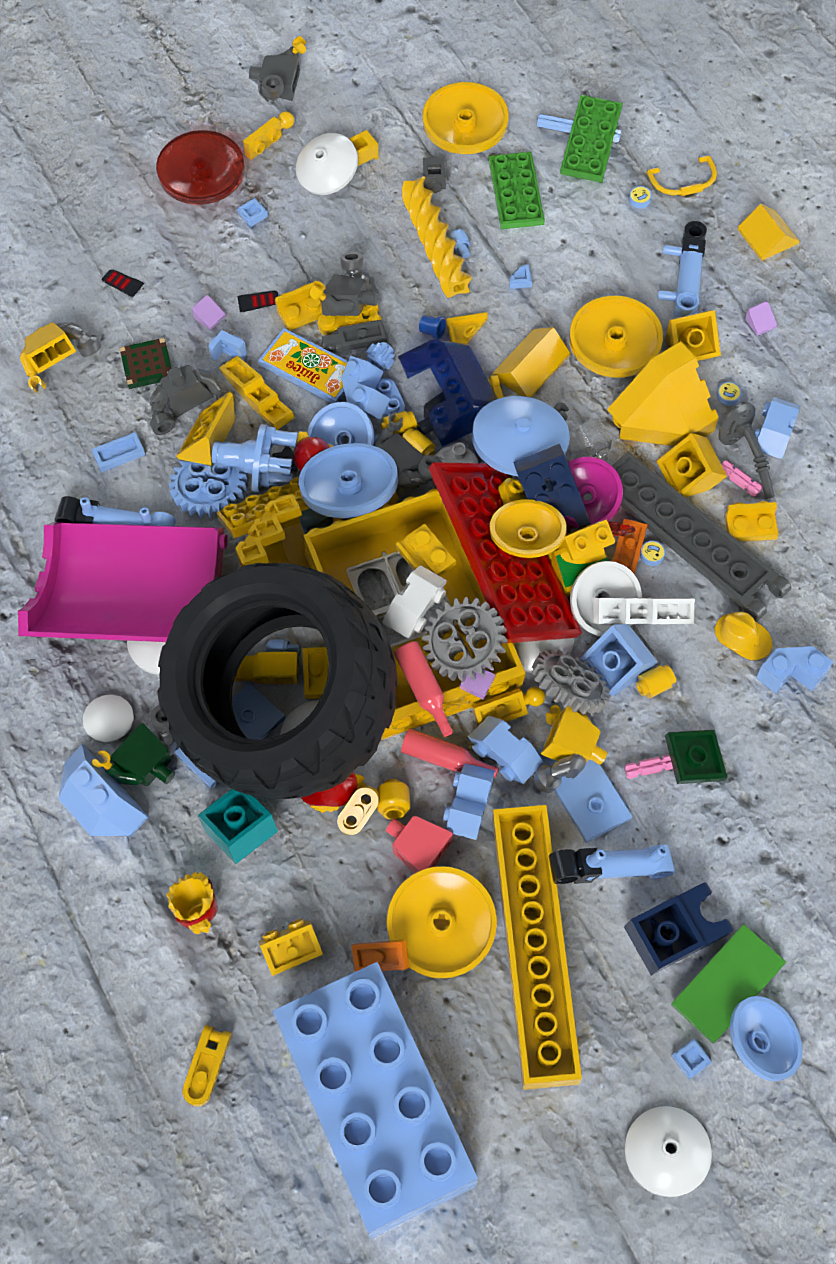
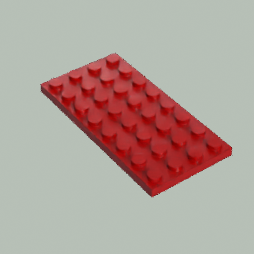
(517, 587)

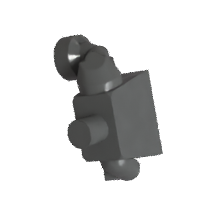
(181, 391)
(410, 463)

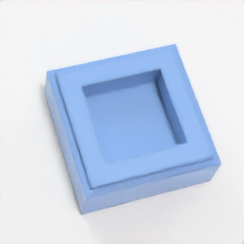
(252, 212)
(691, 1059)

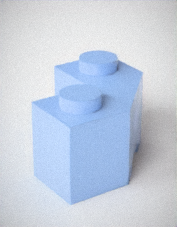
(360, 385)
(777, 426)
(802, 663)
(514, 756)
(470, 801)

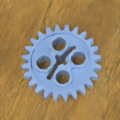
(206, 487)

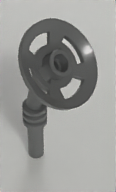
(742, 427)

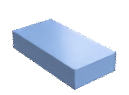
(118, 452)

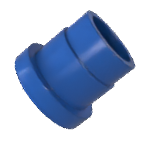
(433, 326)

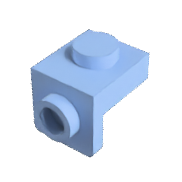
(228, 344)

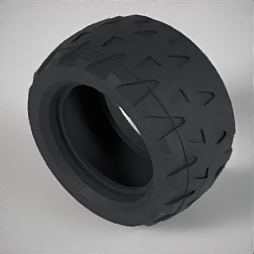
(217, 634)

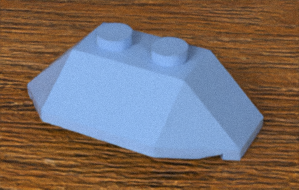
(97, 798)

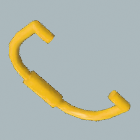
(687, 190)

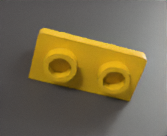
(298, 307)
(752, 521)
(290, 946)

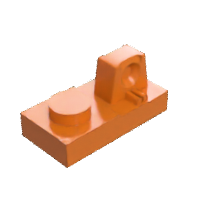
(388, 954)

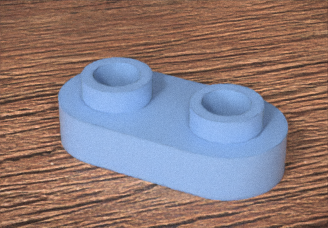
(394, 395)

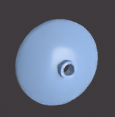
(341, 421)
(766, 1038)

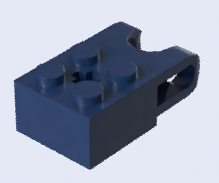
(559, 490)
(683, 925)

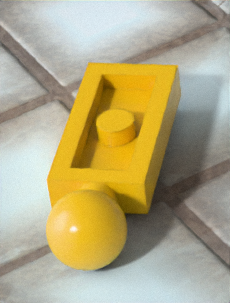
(267, 134)
(508, 705)

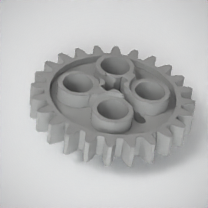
(443, 651)
(571, 681)

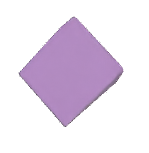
(207, 312)
(761, 318)

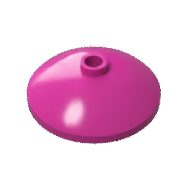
(602, 482)

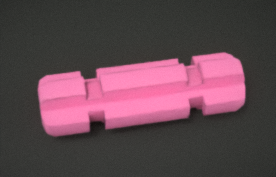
(742, 479)
(648, 766)

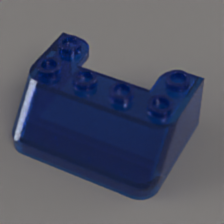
(460, 381)

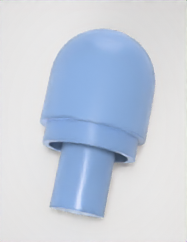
(462, 242)
(282, 645)

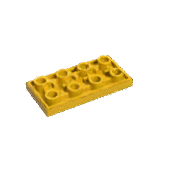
(241, 516)

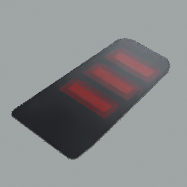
(122, 282)
(256, 300)

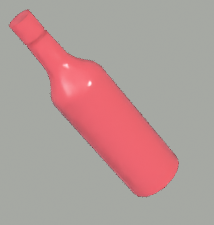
(423, 683)
(439, 752)

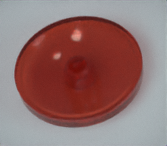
(200, 167)

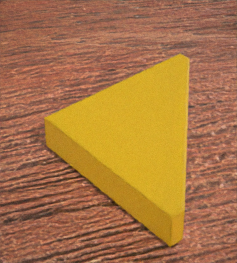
(464, 328)

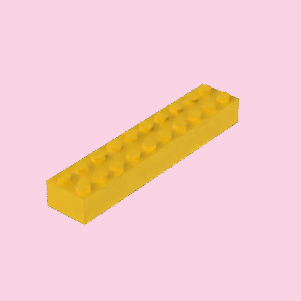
(535, 949)

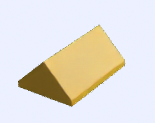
(532, 362)
(210, 426)

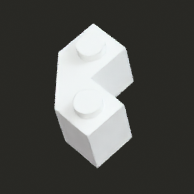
(411, 605)

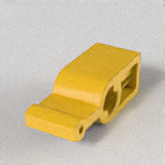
(269, 668)

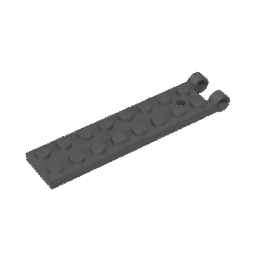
(696, 537)

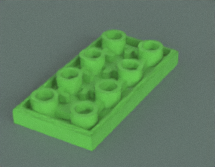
(591, 138)
(516, 190)
(730, 977)

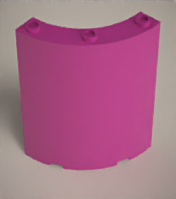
(119, 579)

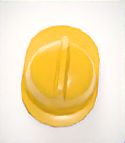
(743, 635)

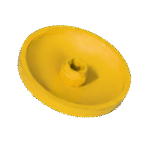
(465, 118)
(615, 336)
(444, 920)

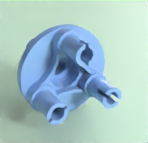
(256, 459)

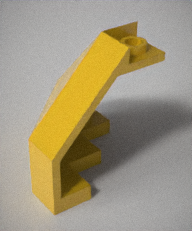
(665, 401)
(275, 536)

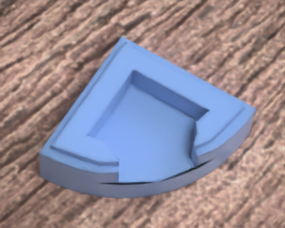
(521, 278)

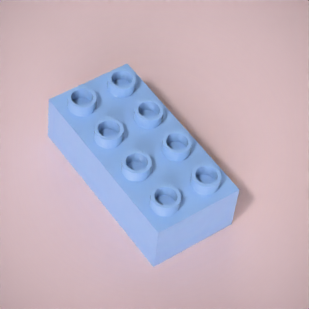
(375, 1100)

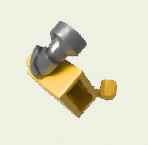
(51, 345)
(571, 744)

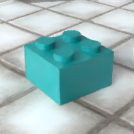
(238, 824)

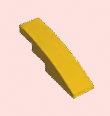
(256, 392)

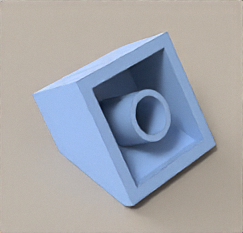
(619, 657)

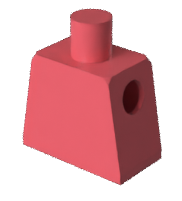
(419, 842)

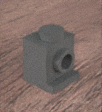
(435, 178)

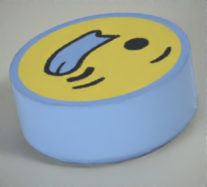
(640, 197)
(729, 393)
(652, 553)

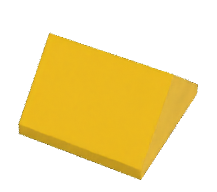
(767, 232)
(697, 333)

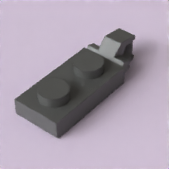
(355, 336)

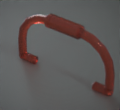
(617, 528)

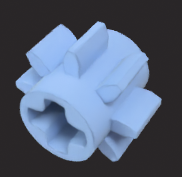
(381, 355)

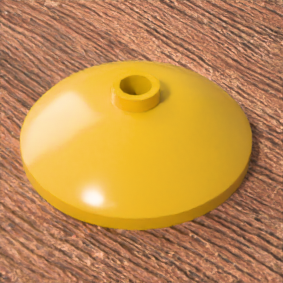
(528, 528)

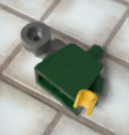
(142, 754)

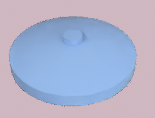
(516, 429)
(348, 480)

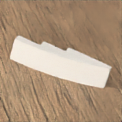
(643, 610)

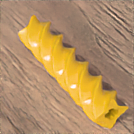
(433, 236)

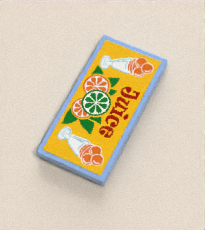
(305, 365)

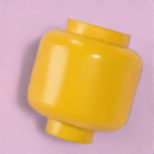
(393, 799)

